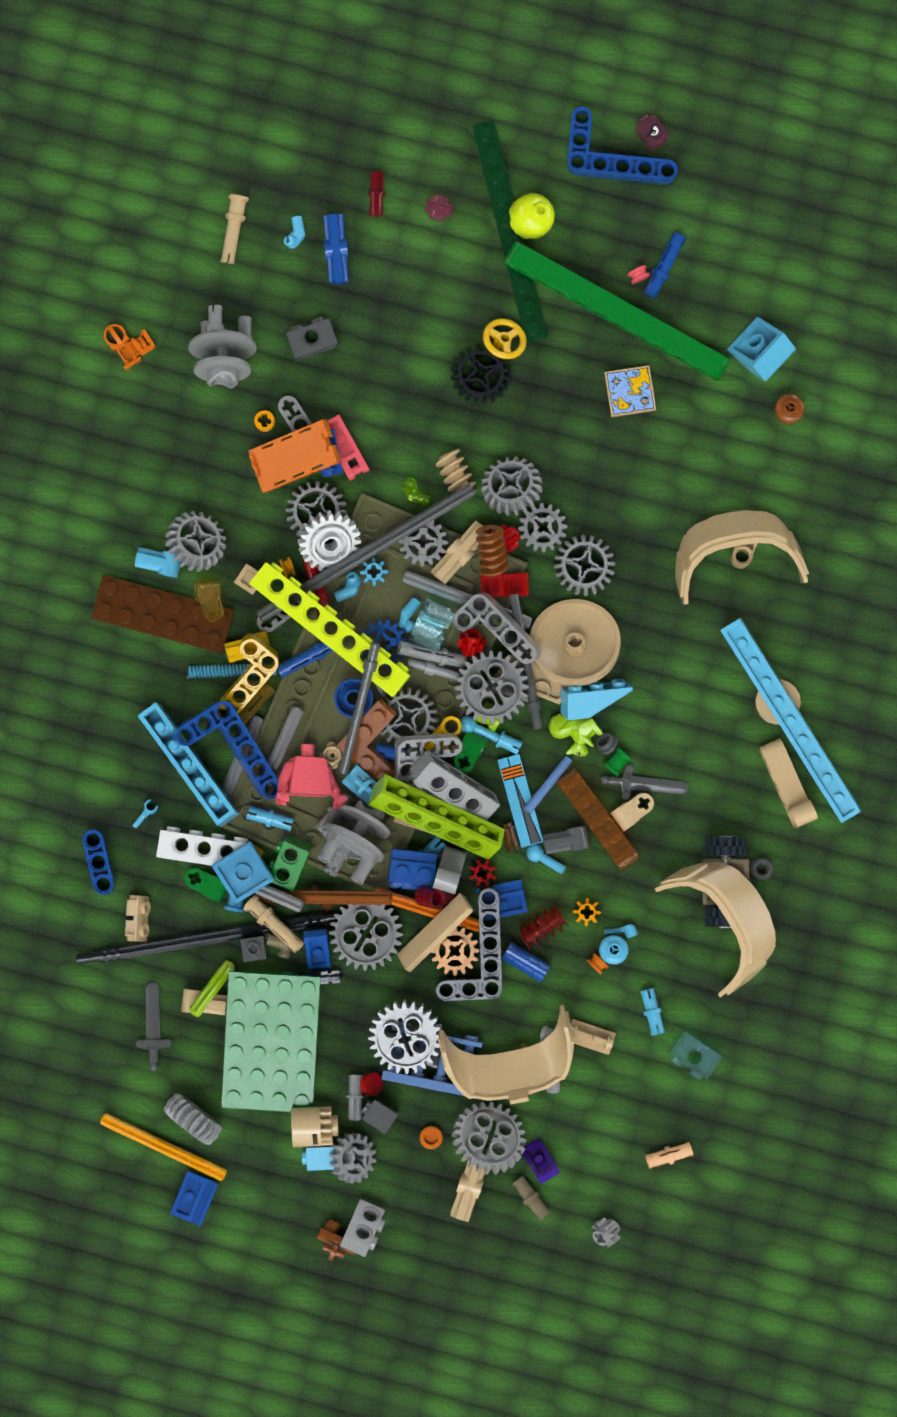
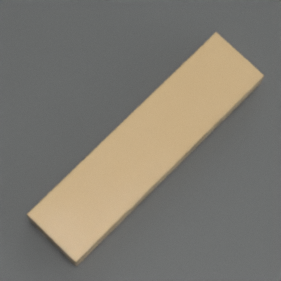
(435, 932)

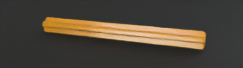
(163, 1147)

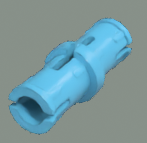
(270, 818)
(652, 1011)

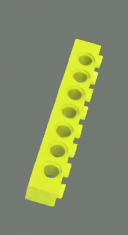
(263, 583)

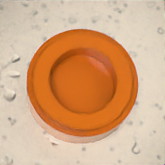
(431, 1137)

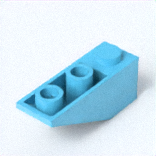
(587, 700)

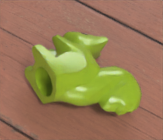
(579, 729)

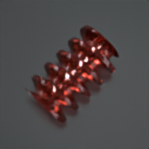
(541, 927)

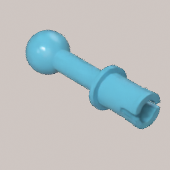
(502, 740)

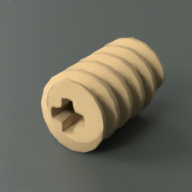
(454, 471)

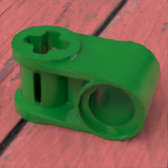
(472, 748)
(209, 886)

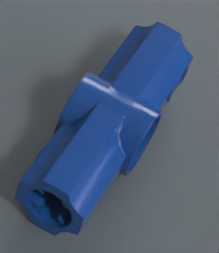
(336, 249)

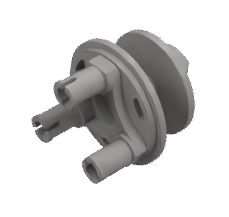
(222, 350)
(350, 844)

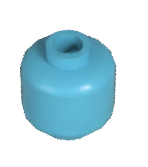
(610, 957)

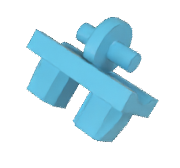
(360, 784)

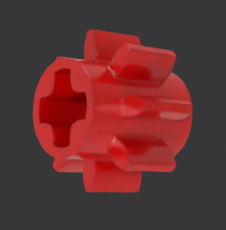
(511, 537)
(471, 642)
(476, 870)

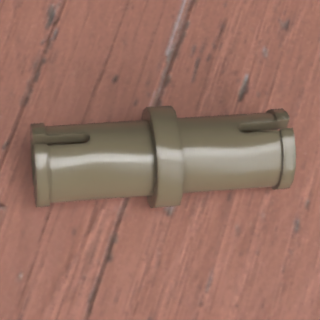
(531, 1198)

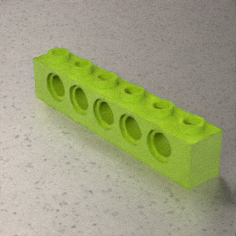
(436, 817)

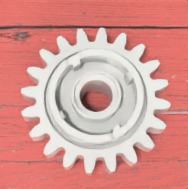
(329, 527)

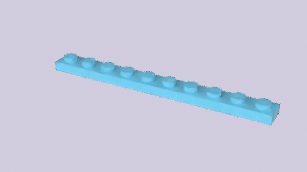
(791, 720)

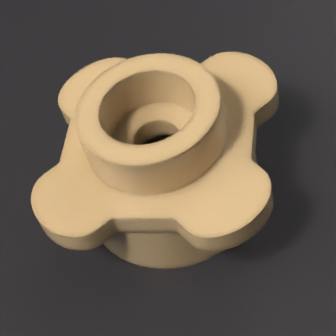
(331, 748)

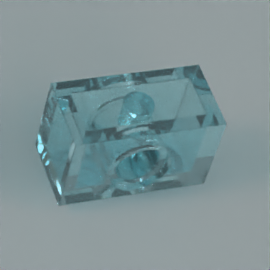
(708, 1058)

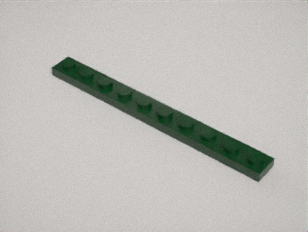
(501, 201)

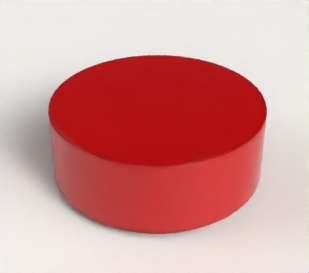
(371, 1084)

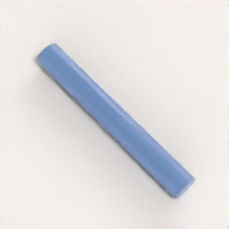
(547, 785)

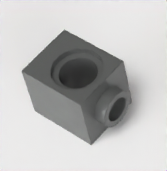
(254, 949)

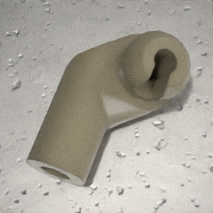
(273, 940)

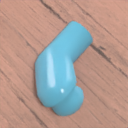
(298, 233)

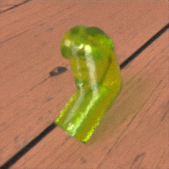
(412, 492)

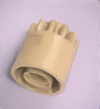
(313, 1126)

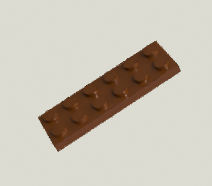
(159, 614)

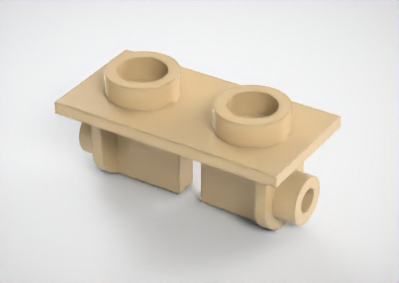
(138, 928)
(592, 1037)

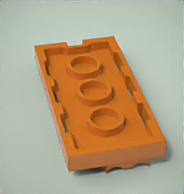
(294, 456)

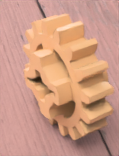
(462, 958)

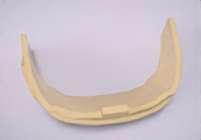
(730, 531)
(742, 909)
(514, 1072)

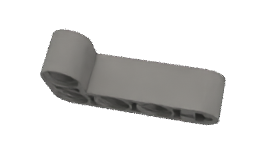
(502, 631)
(450, 869)

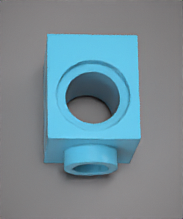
(318, 1158)

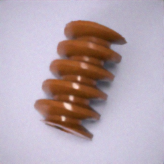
(492, 550)

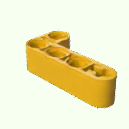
(257, 666)

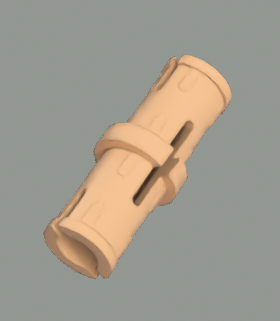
(669, 1155)

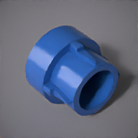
(341, 694)

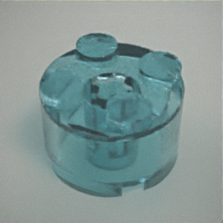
(430, 624)

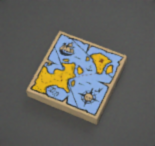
(630, 391)

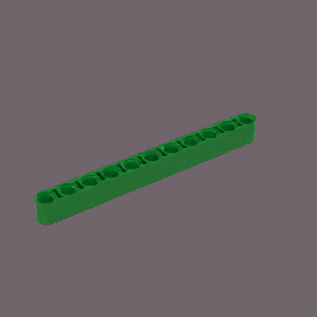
(616, 311)

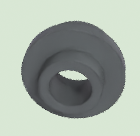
(607, 743)
(768, 865)

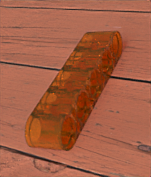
(598, 820)

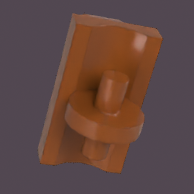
(329, 1236)

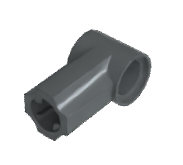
(571, 839)

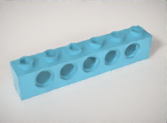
(189, 765)

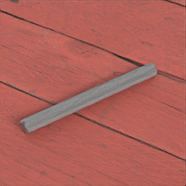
(451, 593)

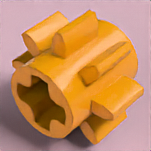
(581, 916)

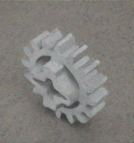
(549, 520)
(434, 542)
(352, 1158)

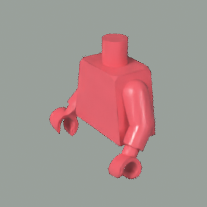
(308, 778)

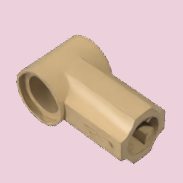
(216, 1006)

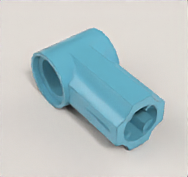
(157, 561)

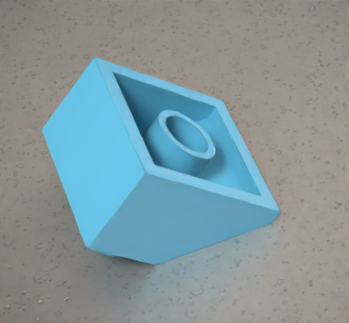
(761, 348)

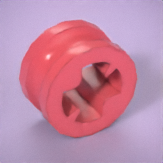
(638, 274)

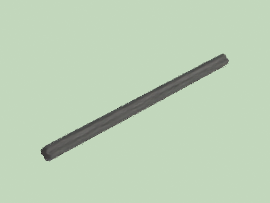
(374, 548)

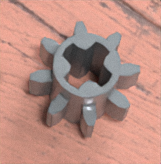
(606, 1232)

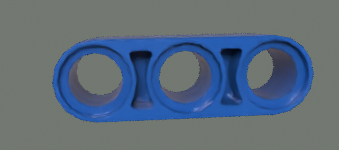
(106, 870)

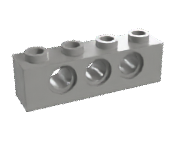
(431, 766)

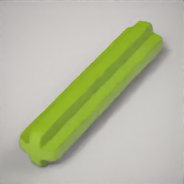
(211, 988)

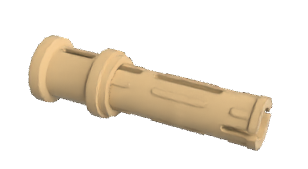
(235, 217)
(266, 917)

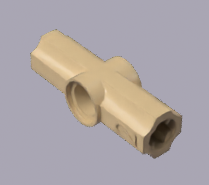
(457, 555)
(467, 1192)

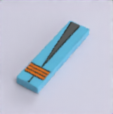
(518, 796)

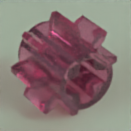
(438, 208)

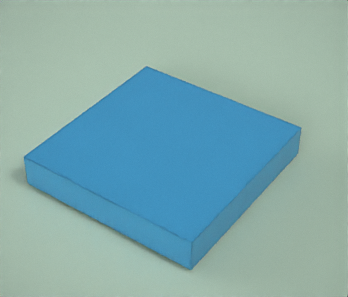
(243, 872)

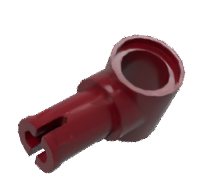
(432, 897)

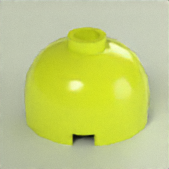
(531, 216)

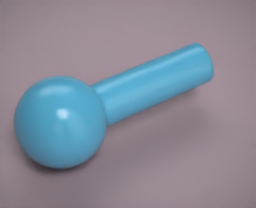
(536, 853)

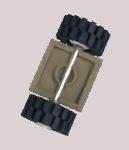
(725, 847)

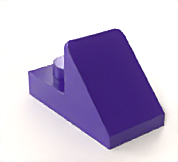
(540, 1161)

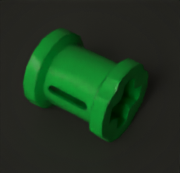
(617, 761)

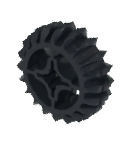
(471, 379)

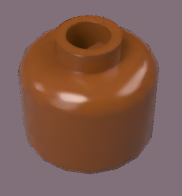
(784, 415)

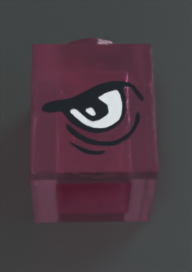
(651, 132)

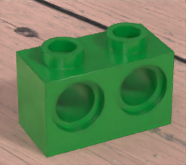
(292, 863)

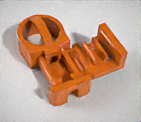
(132, 348)

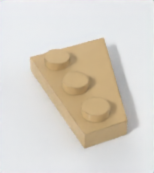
(544, 686)

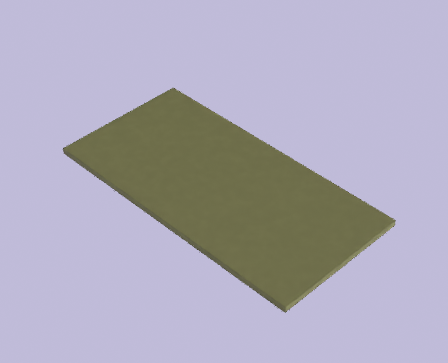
(315, 686)

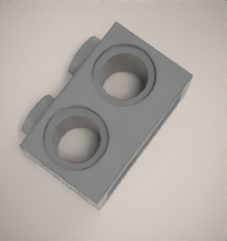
(363, 1228)

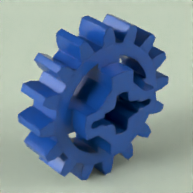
(393, 641)

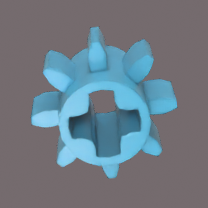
(378, 576)

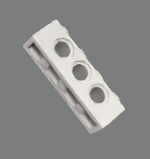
(168, 846)

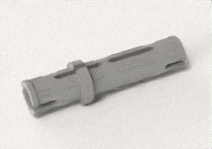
(441, 656)

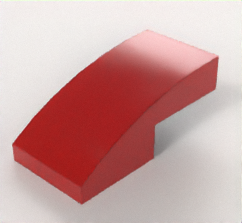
(505, 585)

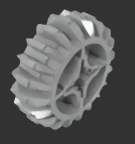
(503, 472)
(323, 492)
(204, 534)
(574, 563)
(423, 708)
(192, 1119)

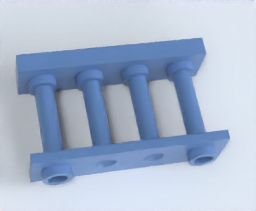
(417, 1079)

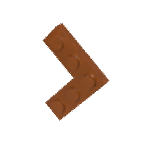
(364, 754)

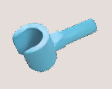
(144, 814)
(629, 930)

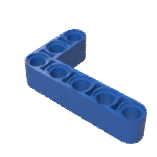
(611, 160)
(235, 743)

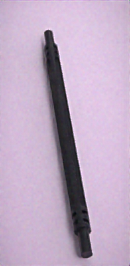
(203, 938)

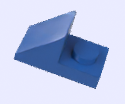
(317, 949)

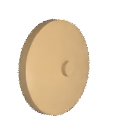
(576, 642)

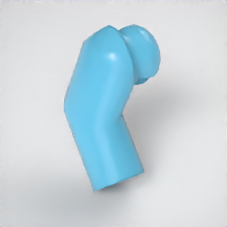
(351, 587)
(406, 613)

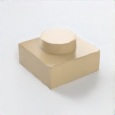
(245, 577)

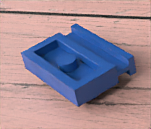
(412, 867)
(510, 899)
(194, 1198)

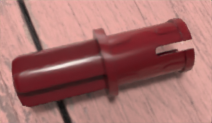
(376, 194)

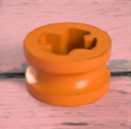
(597, 963)

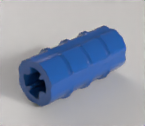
(526, 962)

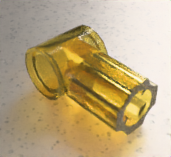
(209, 595)

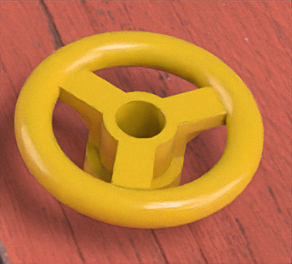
(503, 348)

